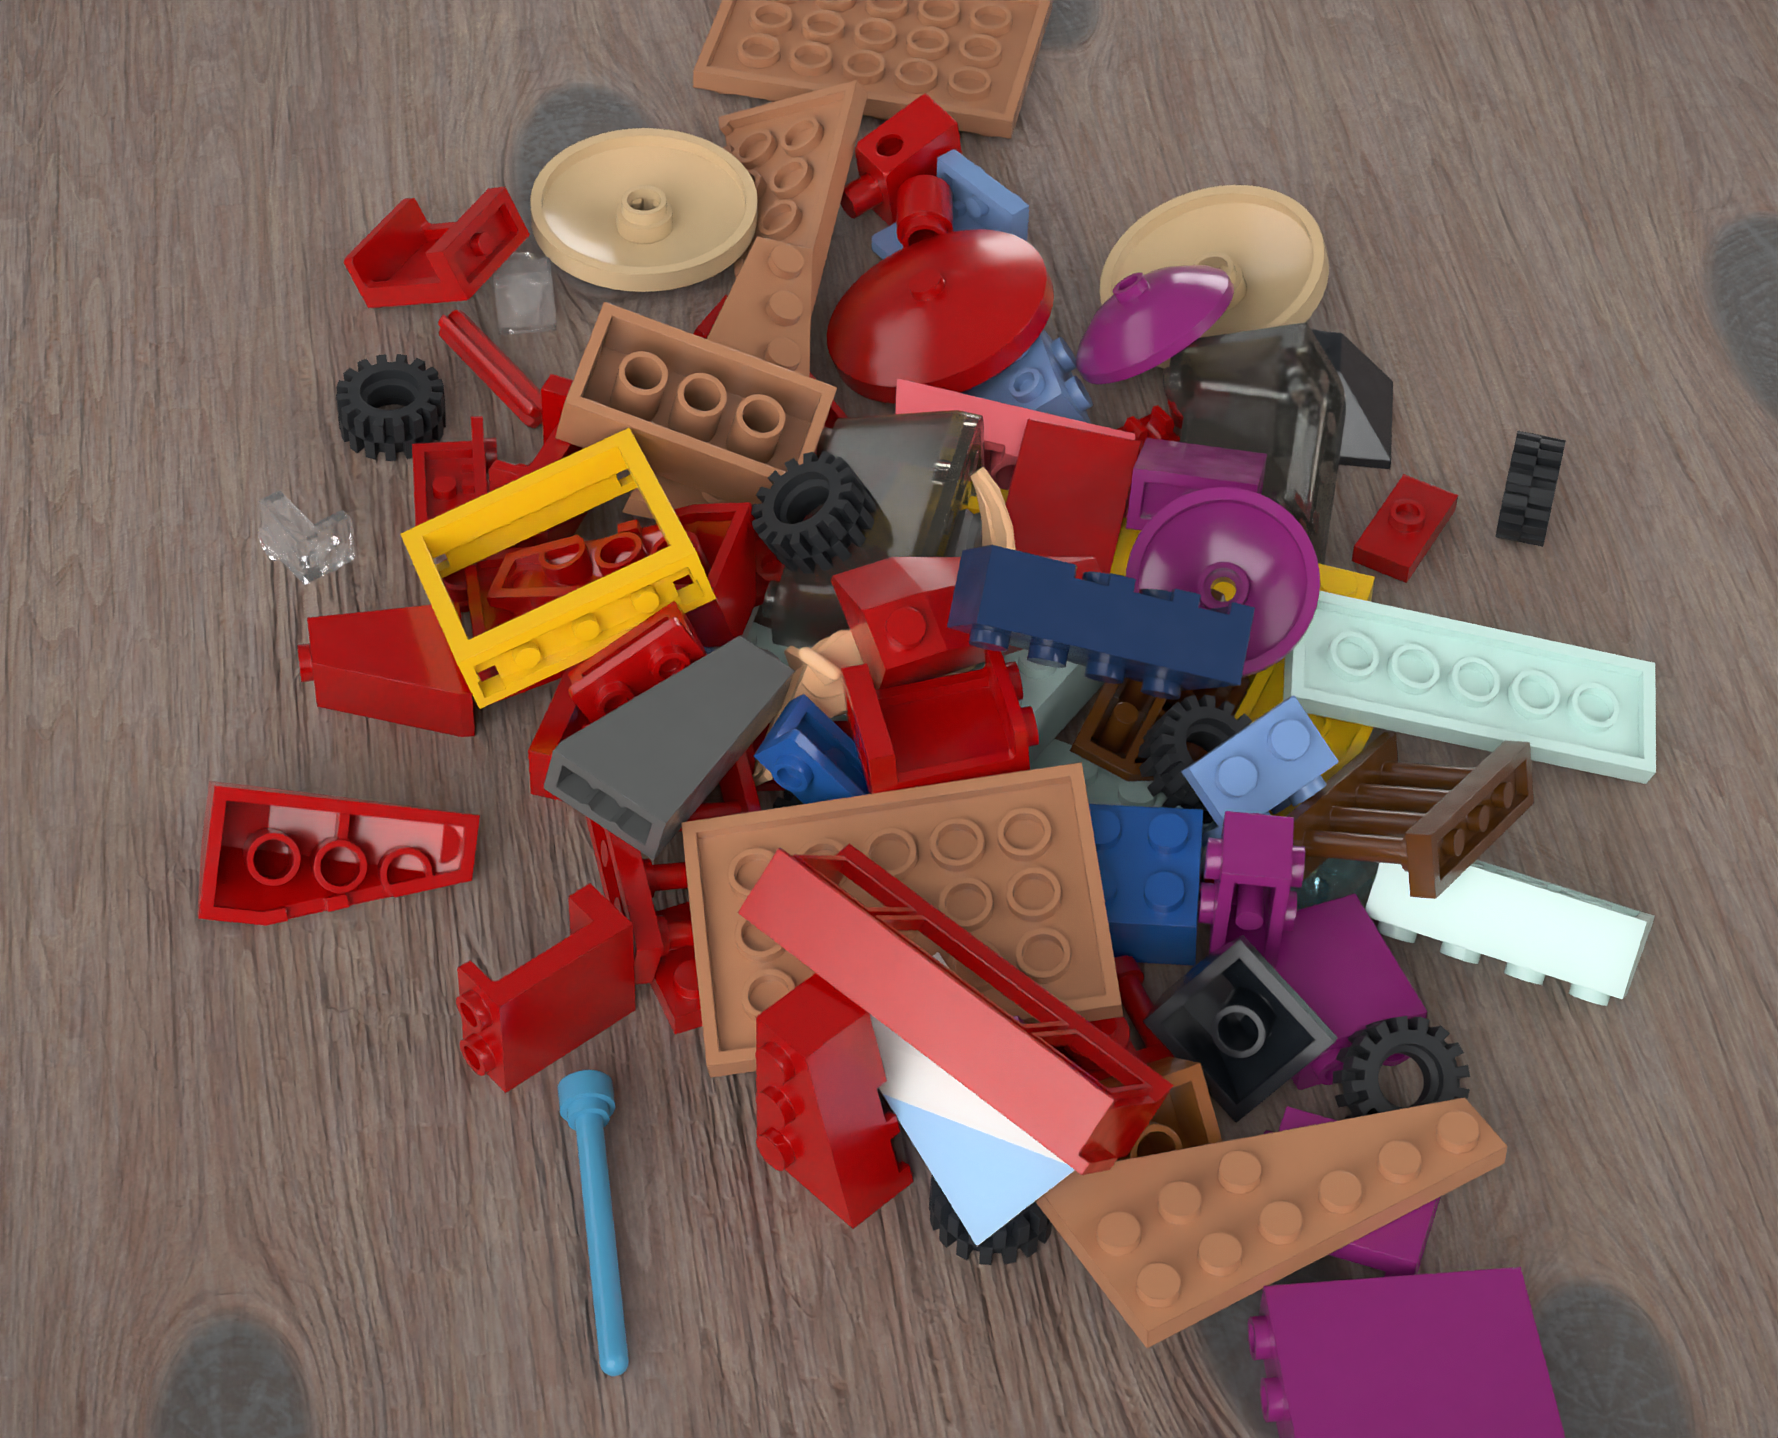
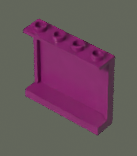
(1404, 1358)

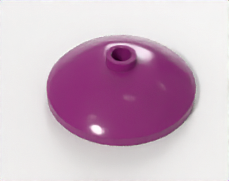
(1151, 320)
(1239, 541)

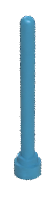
(587, 1104)

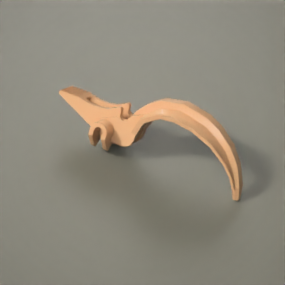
(819, 667)

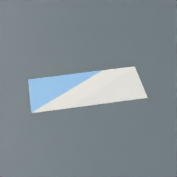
(972, 1150)

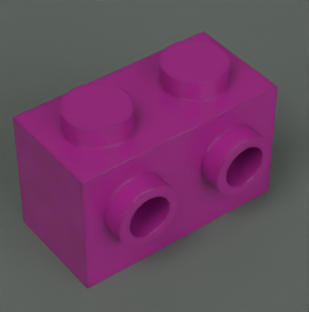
(1252, 882)

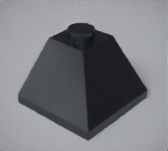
(1368, 403)
(1239, 1025)

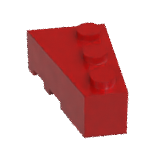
(822, 1101)

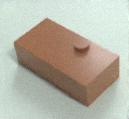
(692, 405)

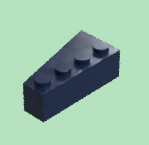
(1098, 623)

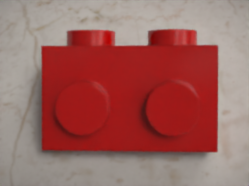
(451, 472)
(635, 662)

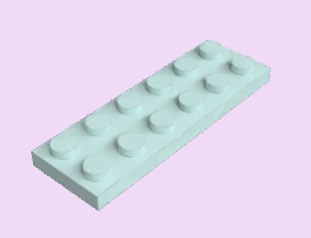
(1476, 686)

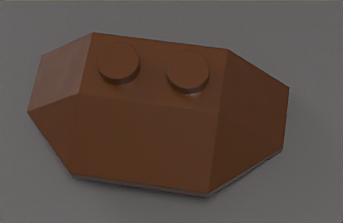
(1124, 716)

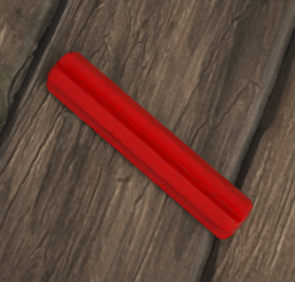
(492, 366)

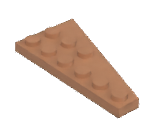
(799, 164)
(763, 317)
(1224, 1219)

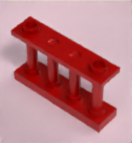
(632, 881)

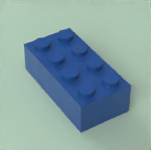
(1150, 879)

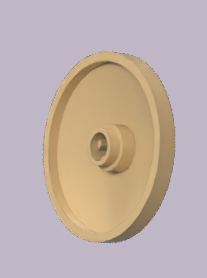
(644, 209)
(1251, 233)

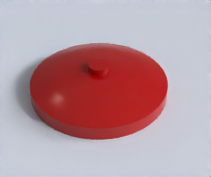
(941, 314)

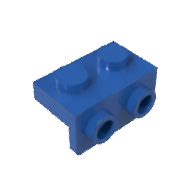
(812, 755)

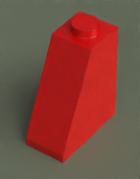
(388, 668)

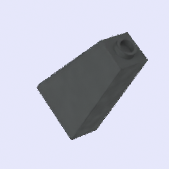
(670, 746)

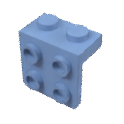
(977, 204)
(1040, 382)
(1262, 766)

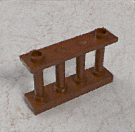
(1415, 813)

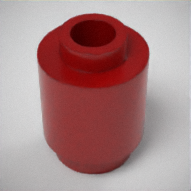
(923, 209)

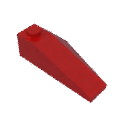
(717, 531)
(902, 615)
(309, 853)

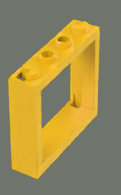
(582, 620)

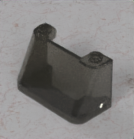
(1271, 397)
(918, 479)

